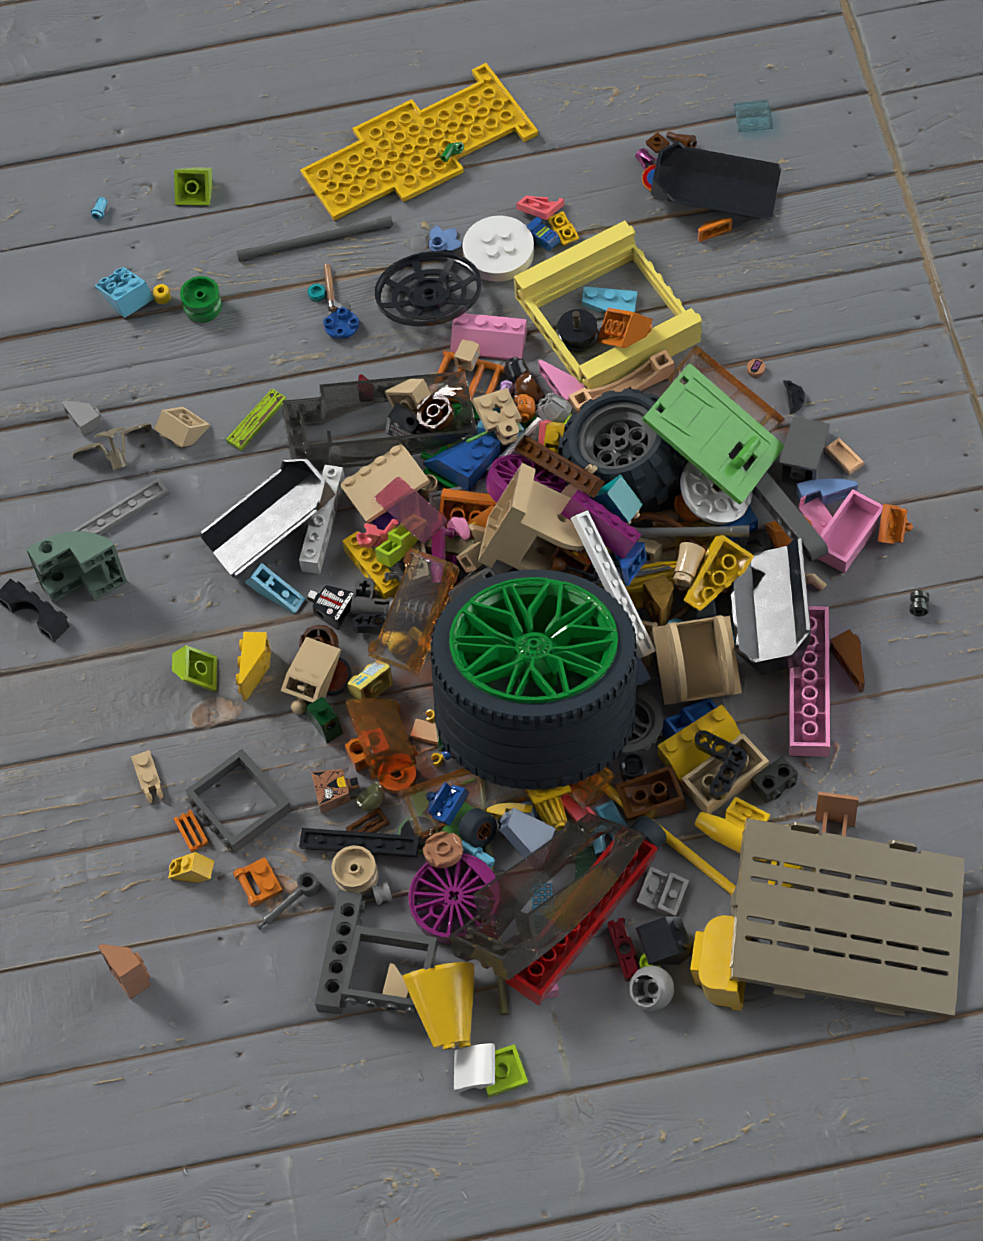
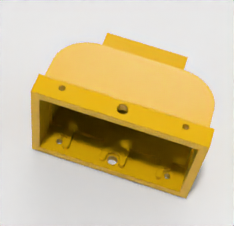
(712, 963)

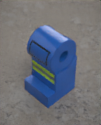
(543, 235)

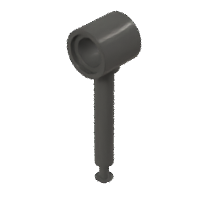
(307, 891)

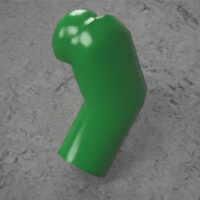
(452, 149)

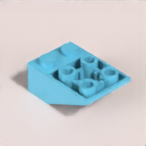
(125, 291)

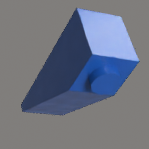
(632, 562)

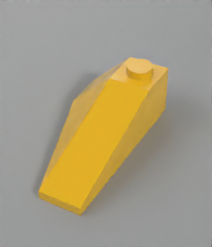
(717, 571)

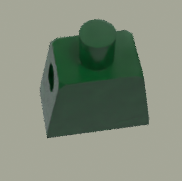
(321, 716)

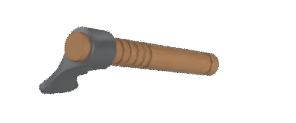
(332, 305)

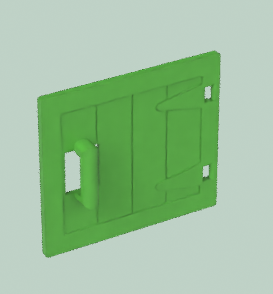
(705, 429)

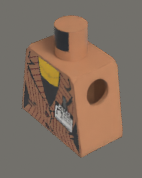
(333, 788)

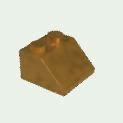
(658, 599)

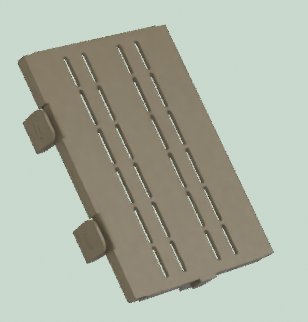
(801, 972)

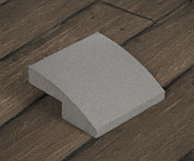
(661, 892)

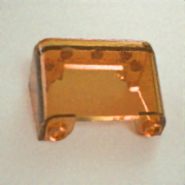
(381, 735)

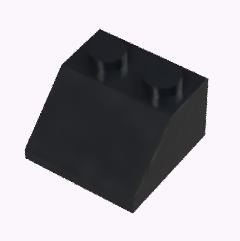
(665, 941)

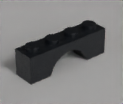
(50, 622)

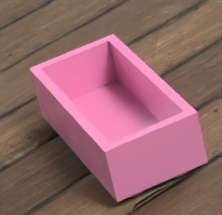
(850, 530)

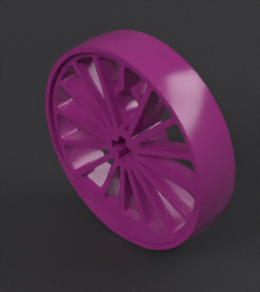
(504, 469)
(444, 897)

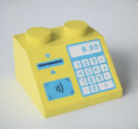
(372, 681)

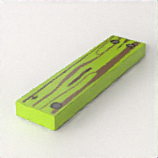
(256, 420)

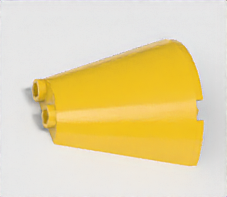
(444, 1002)

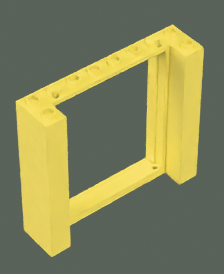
(584, 264)

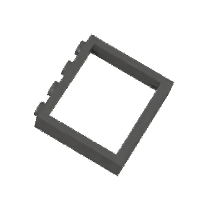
(258, 827)
(390, 938)

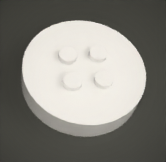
(499, 247)

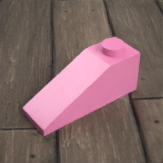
(558, 380)

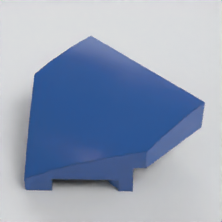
(446, 802)

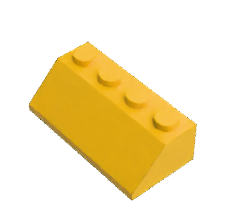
(681, 750)

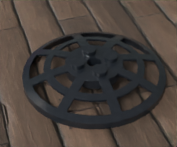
(436, 286)

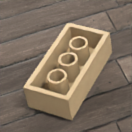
(698, 781)

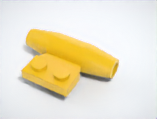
(729, 830)

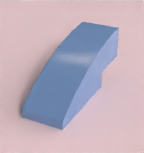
(826, 489)

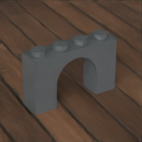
(478, 575)

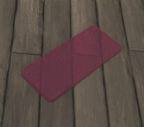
(410, 509)

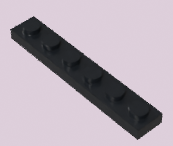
(374, 842)

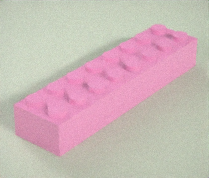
(810, 692)

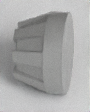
(553, 408)

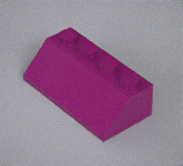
(613, 531)

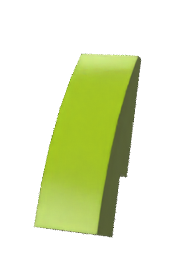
(396, 546)

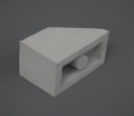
(83, 416)

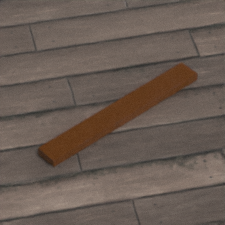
(559, 466)

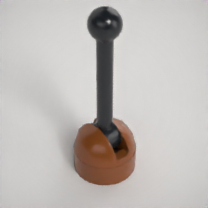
(560, 565)

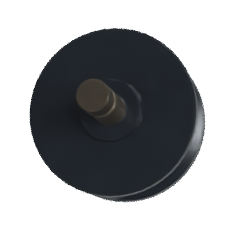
(578, 330)

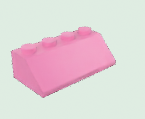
(496, 335)

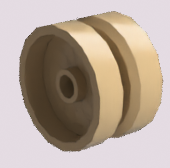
(355, 870)

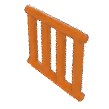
(478, 374)

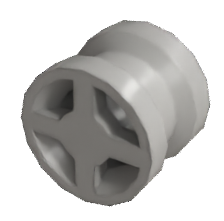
(382, 893)

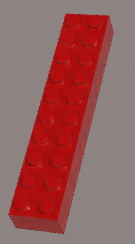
(544, 973)

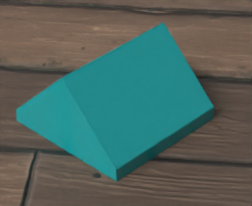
(618, 499)

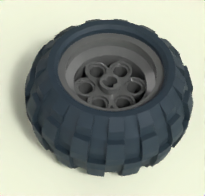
(614, 432)

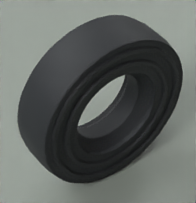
(755, 537)

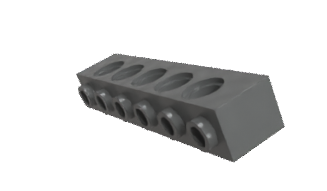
(345, 902)

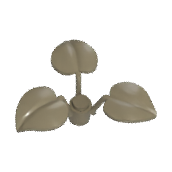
(116, 456)

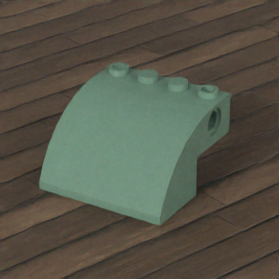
(78, 560)

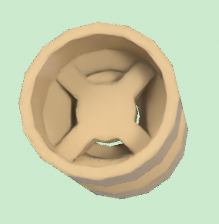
(430, 487)

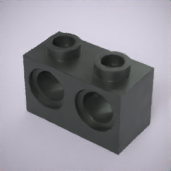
(771, 777)

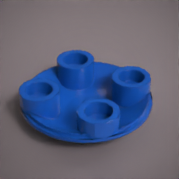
(341, 324)

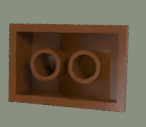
(651, 795)

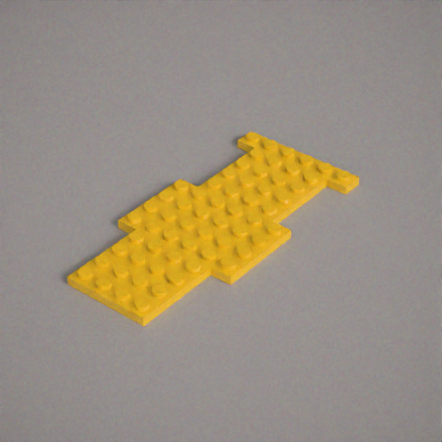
(405, 146)

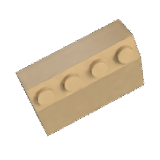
(371, 479)

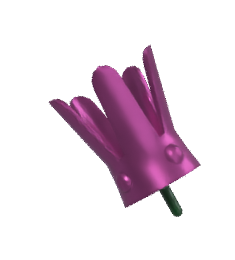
(643, 156)

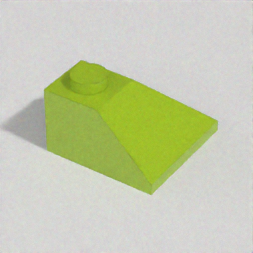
(193, 186)
(195, 667)

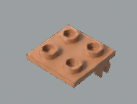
(836, 809)

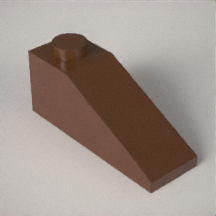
(848, 653)

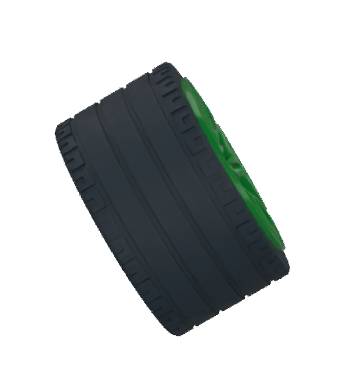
(532, 630)

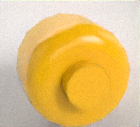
(161, 294)

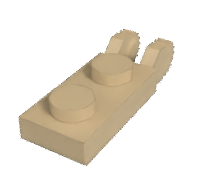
(147, 774)

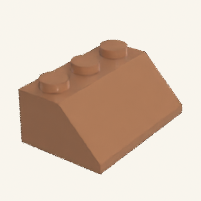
(126, 968)

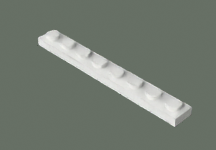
(610, 578)

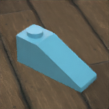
(274, 588)

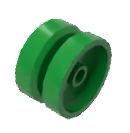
(201, 299)

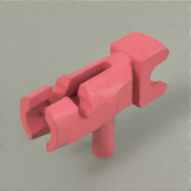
(375, 536)

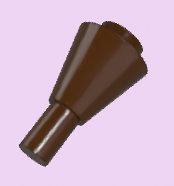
(686, 140)

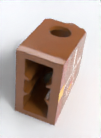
(574, 558)

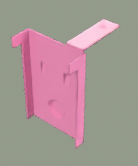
(816, 513)

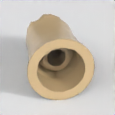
(687, 564)

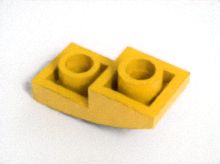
(564, 229)
(499, 809)

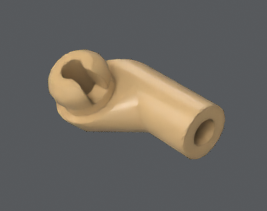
(815, 580)

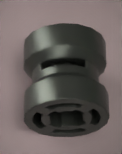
(919, 603)

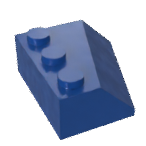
(466, 461)

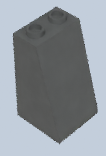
(803, 451)

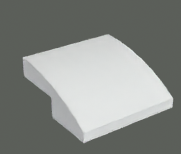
(474, 1067)

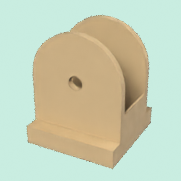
(527, 523)
(696, 660)

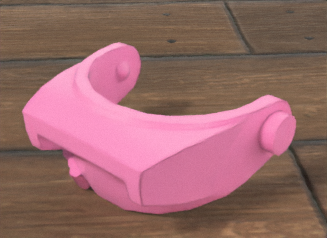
(460, 526)

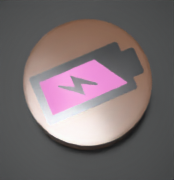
(755, 368)

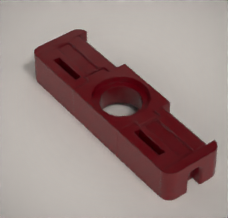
(620, 937)

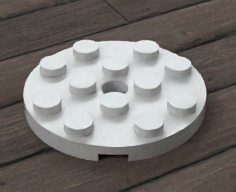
(706, 502)

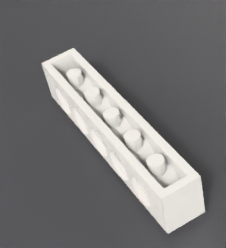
(321, 524)

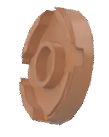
(443, 849)

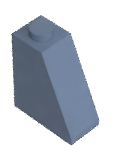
(525, 831)

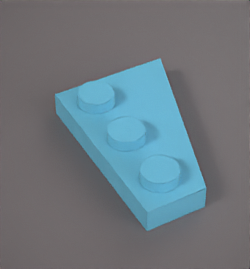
(603, 298)

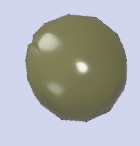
(371, 797)

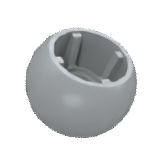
(643, 988)

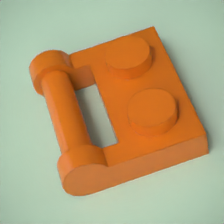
(264, 879)

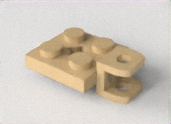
(504, 422)

